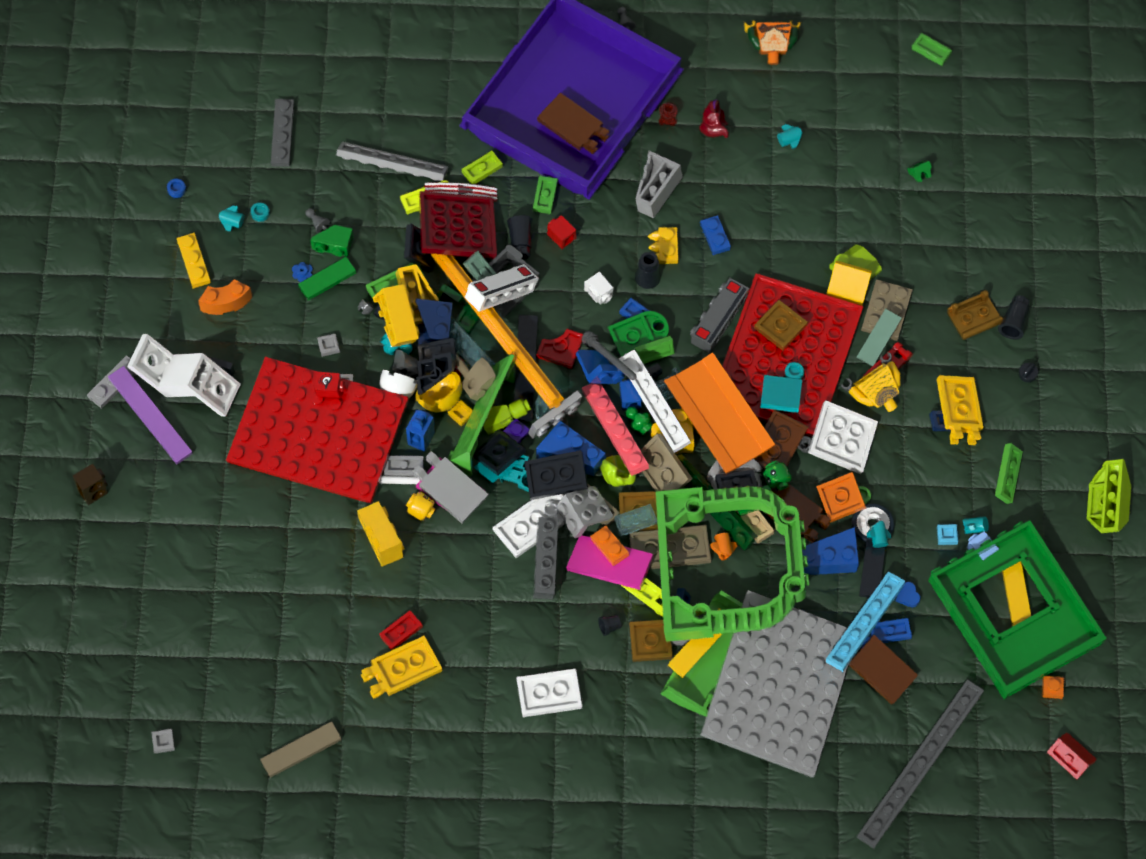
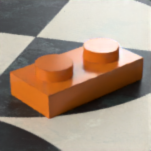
(609, 545)

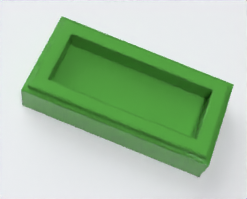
(931, 49)
(655, 350)

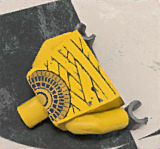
(878, 386)

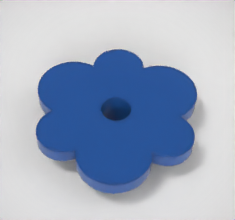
(305, 274)

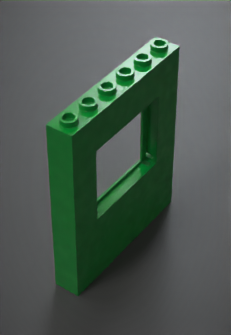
(1037, 643)

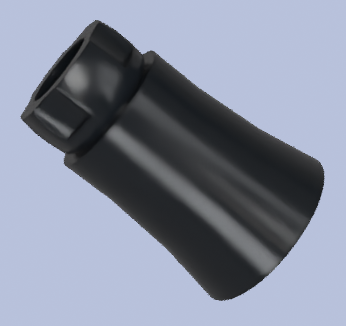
(520, 234)
(648, 272)
(1015, 318)

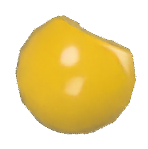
(442, 395)

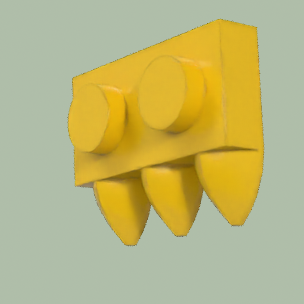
(666, 246)

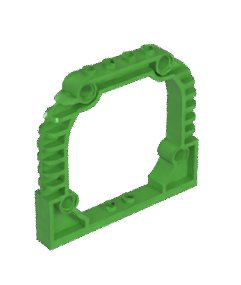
(674, 511)

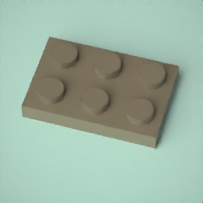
(888, 297)
(665, 468)

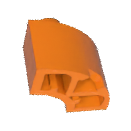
(225, 299)

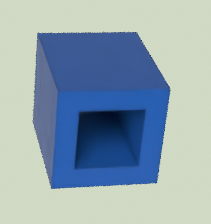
(629, 395)

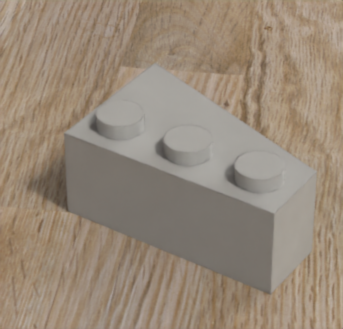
(657, 183)

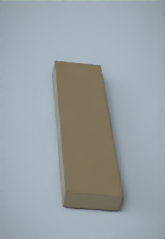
(300, 749)

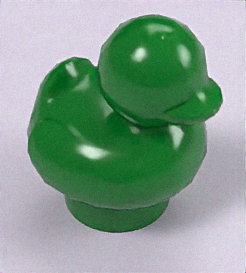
(641, 421)

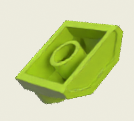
(859, 257)

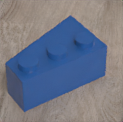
(565, 440)
(833, 554)

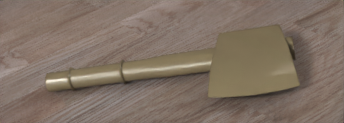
(476, 379)

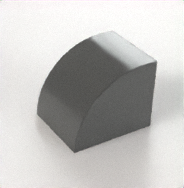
(405, 364)

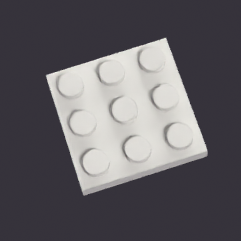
(843, 437)

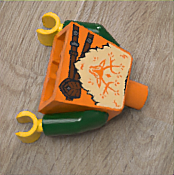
(772, 38)

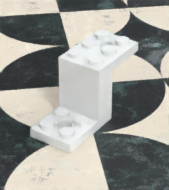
(184, 375)

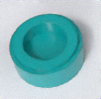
(260, 212)
(794, 370)

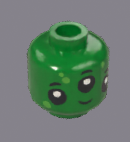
(777, 475)

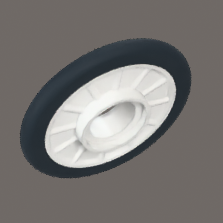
(872, 511)

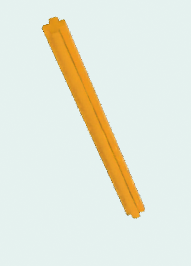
(503, 334)

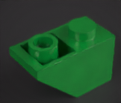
(333, 240)

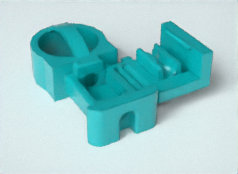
(516, 472)

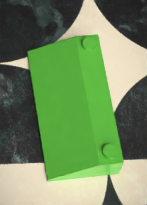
(468, 442)
(698, 685)

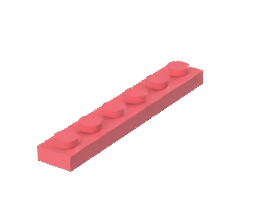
(615, 428)

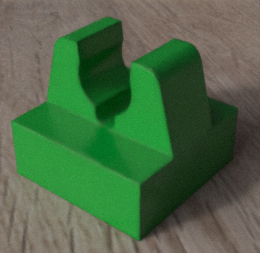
(919, 168)

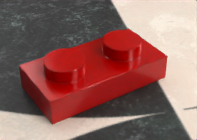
(400, 630)

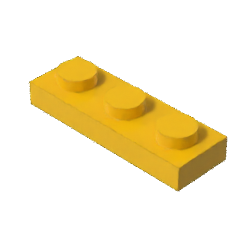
(193, 260)

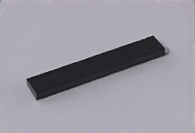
(528, 338)

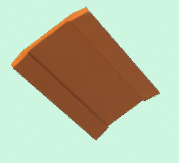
(719, 413)

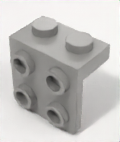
(583, 509)

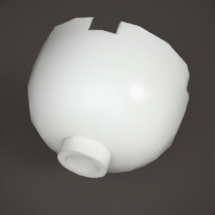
(397, 383)

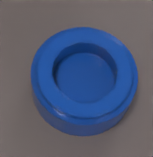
(176, 188)

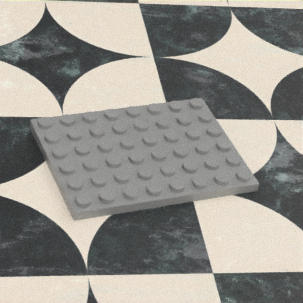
(778, 690)

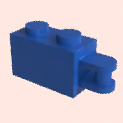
(420, 430)

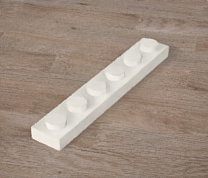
(656, 403)

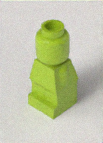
(502, 415)

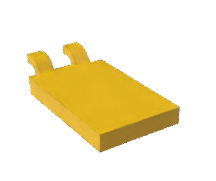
(960, 407)
(402, 667)

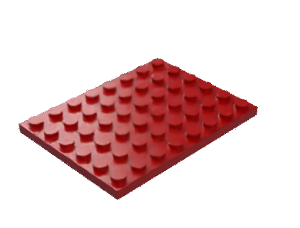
(818, 348)
(317, 439)

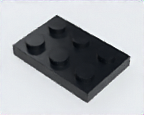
(556, 475)

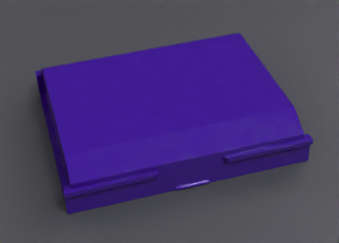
(591, 63)

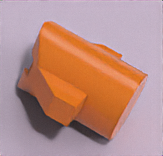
(723, 545)

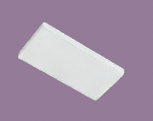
(520, 528)

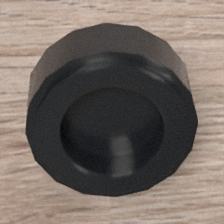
(1028, 372)

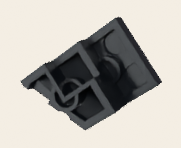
(435, 363)

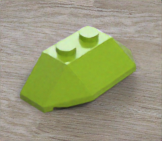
(1109, 497)

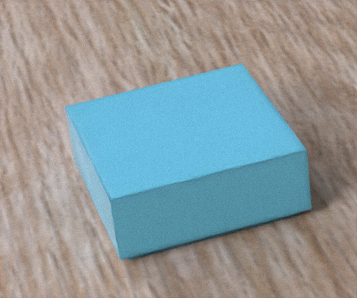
(947, 534)

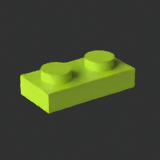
(482, 168)

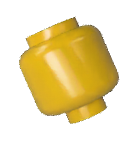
(420, 506)

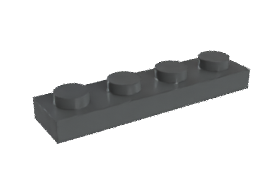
(282, 132)

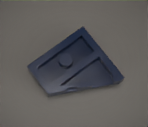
(436, 317)

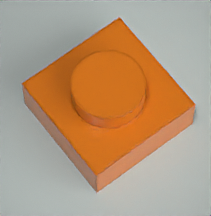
(1053, 687)

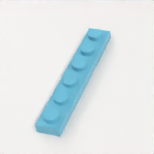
(865, 621)

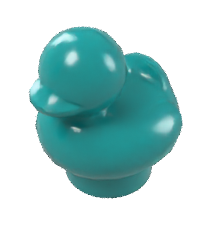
(391, 350)

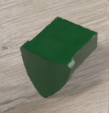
(447, 291)
(468, 318)

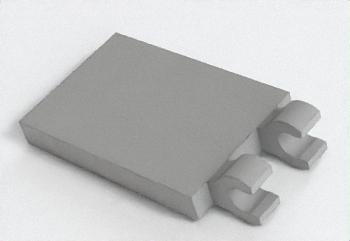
(450, 487)

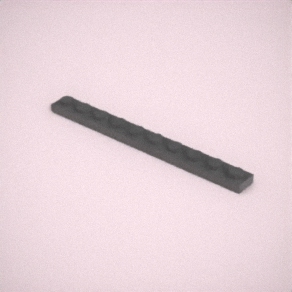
(920, 764)

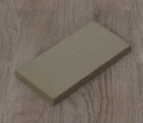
(688, 546)

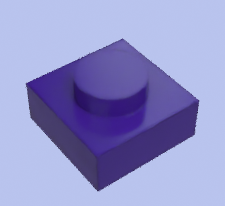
(517, 431)

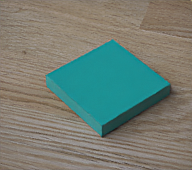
(781, 393)

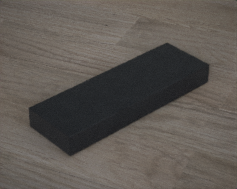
(871, 569)

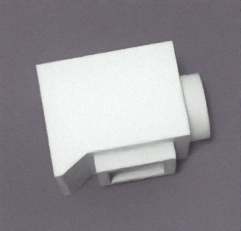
(599, 288)

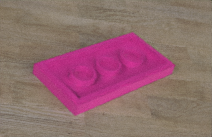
(591, 562)

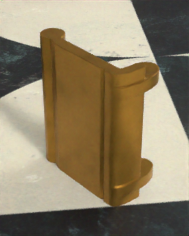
(974, 315)

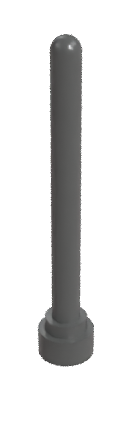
(591, 341)

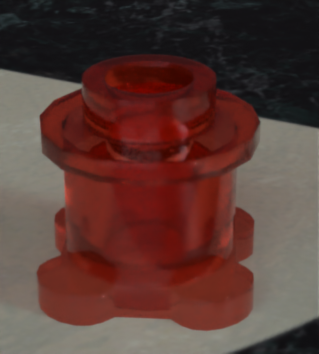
(668, 112)

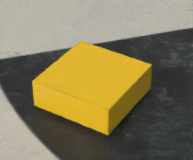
(460, 413)

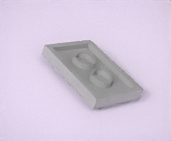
(555, 415)

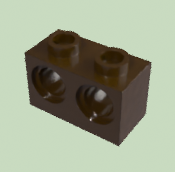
(91, 484)

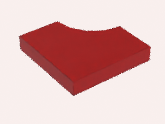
(562, 349)

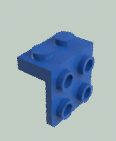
(597, 368)

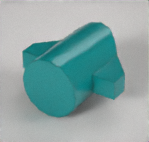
(789, 136)
(231, 218)
(976, 525)
(879, 534)

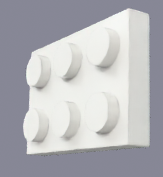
(549, 692)

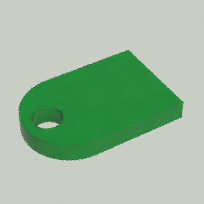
(637, 331)

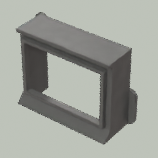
(514, 257)

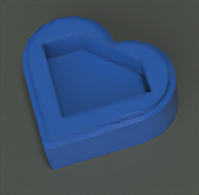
(908, 596)

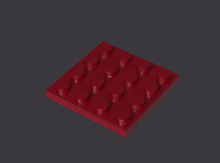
(457, 224)

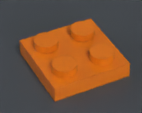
(841, 497)

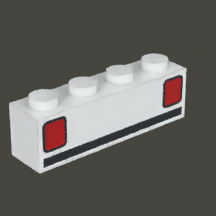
(501, 287)

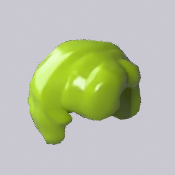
(615, 472)

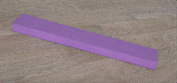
(150, 415)

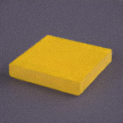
(849, 282)

